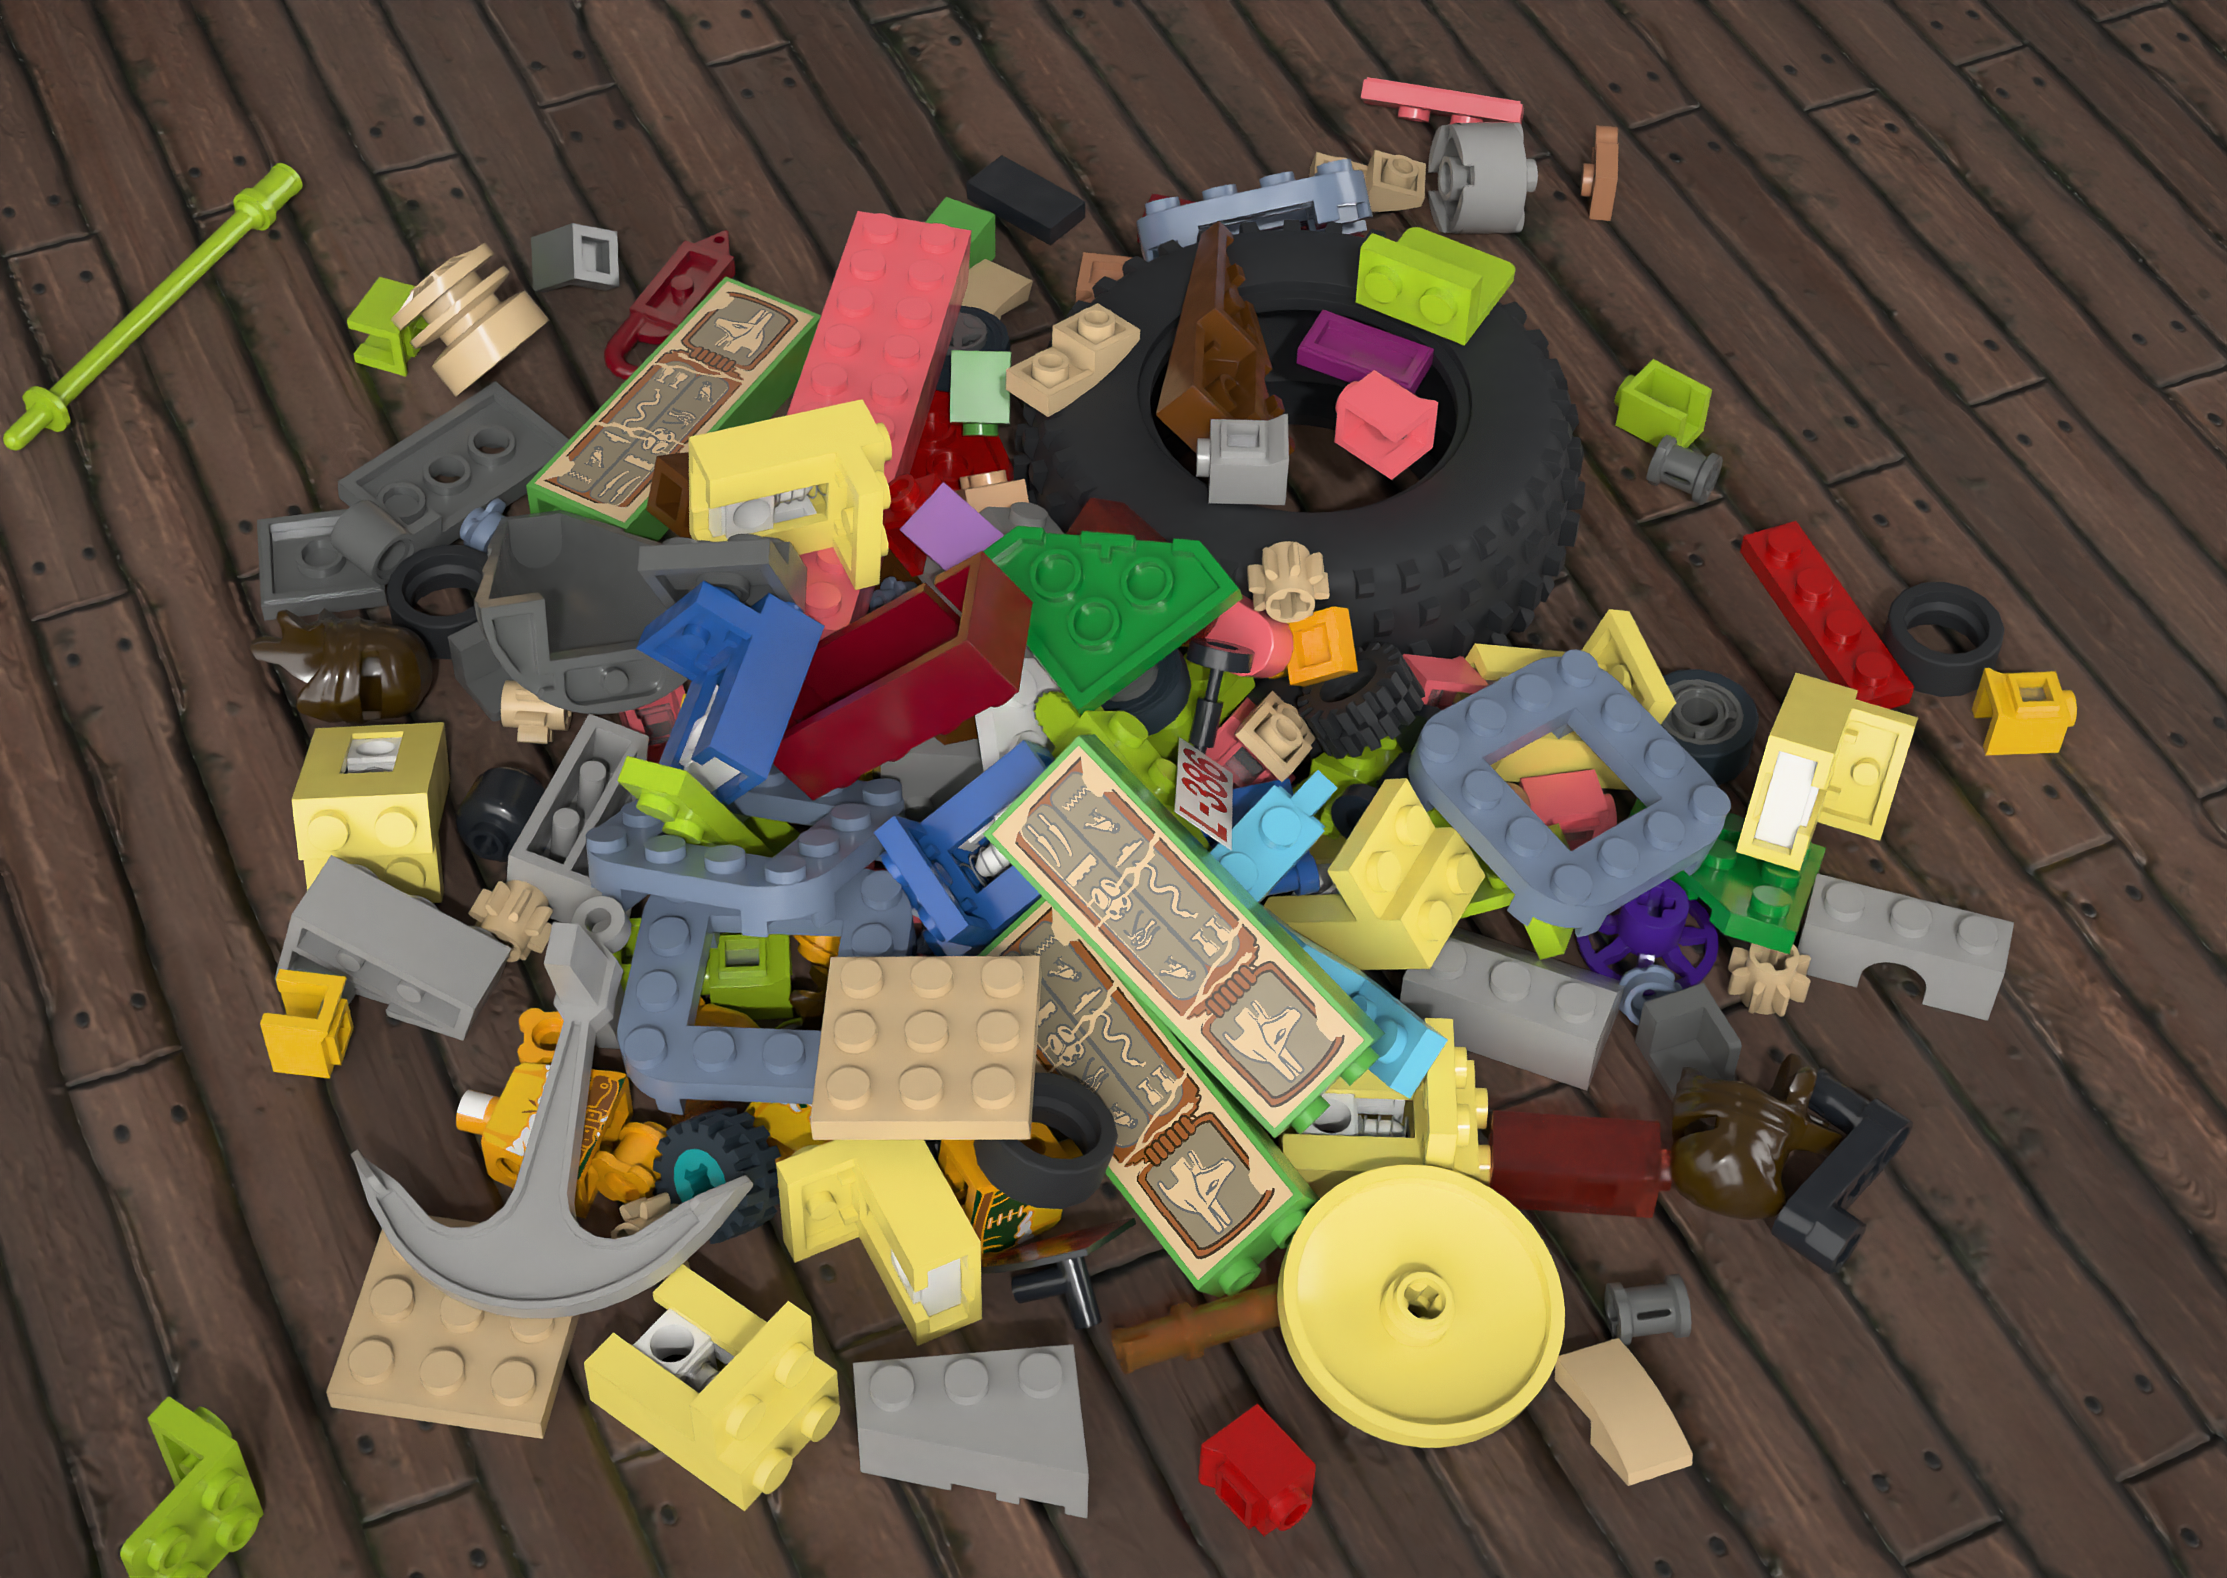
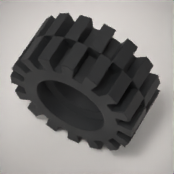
(1364, 705)

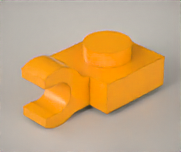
(1321, 648)

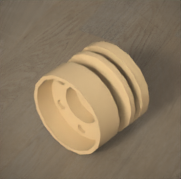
(469, 318)

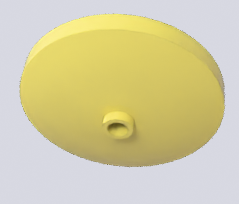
(1456, 1260)

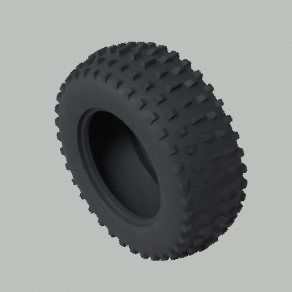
(1421, 570)

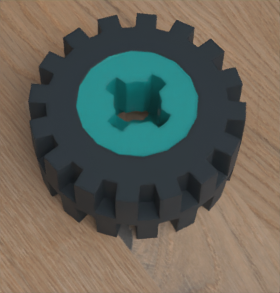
(716, 1151)

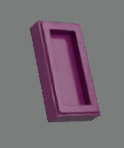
(1355, 349)

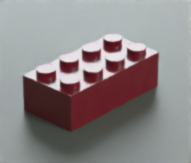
(906, 676)

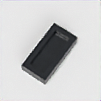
(1026, 200)

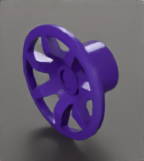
(1652, 929)

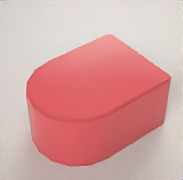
(1259, 632)

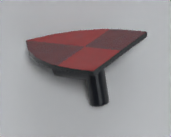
(1067, 1278)

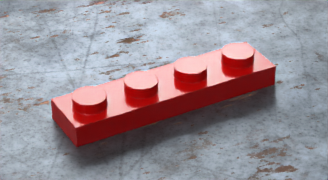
(1825, 615)

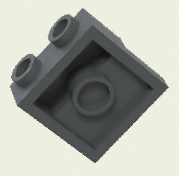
(742, 564)

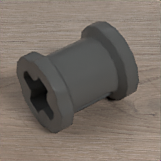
(1684, 469)
(1648, 1309)

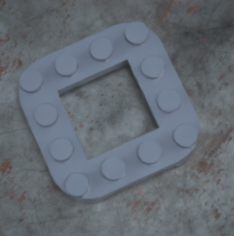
(1330, 196)
(636, 858)
(1549, 881)
(664, 986)

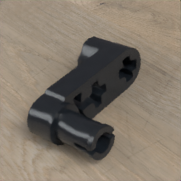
(1816, 1214)

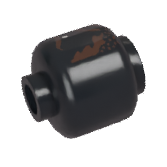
(497, 811)

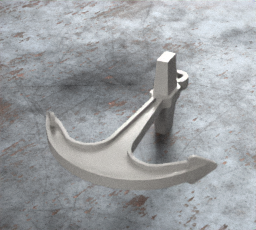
(533, 1251)

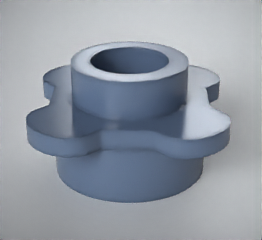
(481, 524)

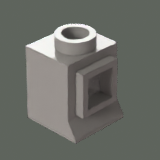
(1245, 461)

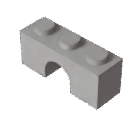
(1951, 948)

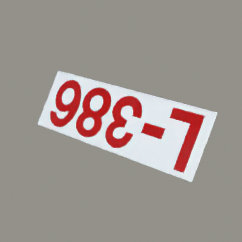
(1204, 793)

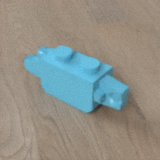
(1275, 835)

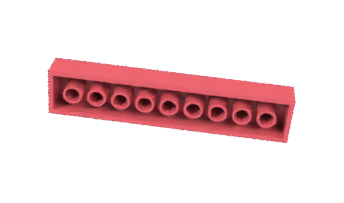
(883, 344)

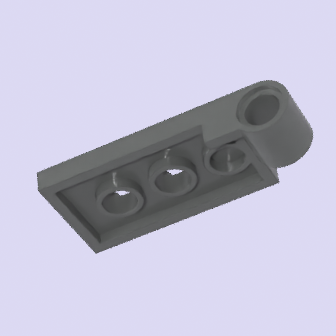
(404, 510)

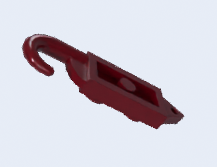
(670, 298)

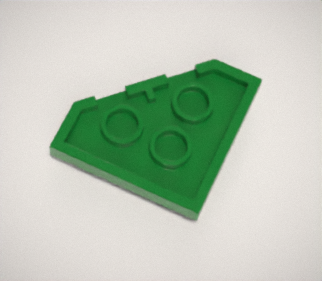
(1110, 603)
(1750, 895)

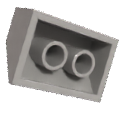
(1517, 1006)

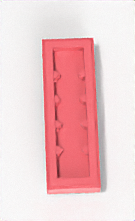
(1418, 102)

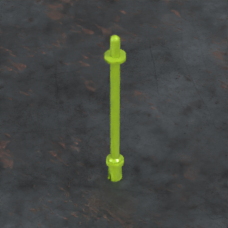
(253, 210)

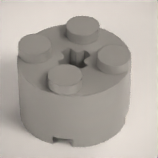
(1480, 178)

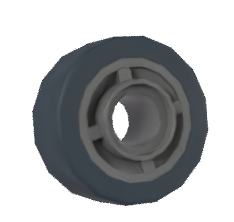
(1712, 721)

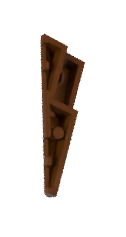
(1217, 350)

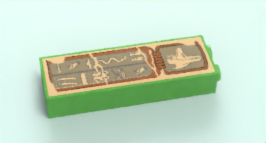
(714, 372)
(1186, 936)
(1184, 1145)

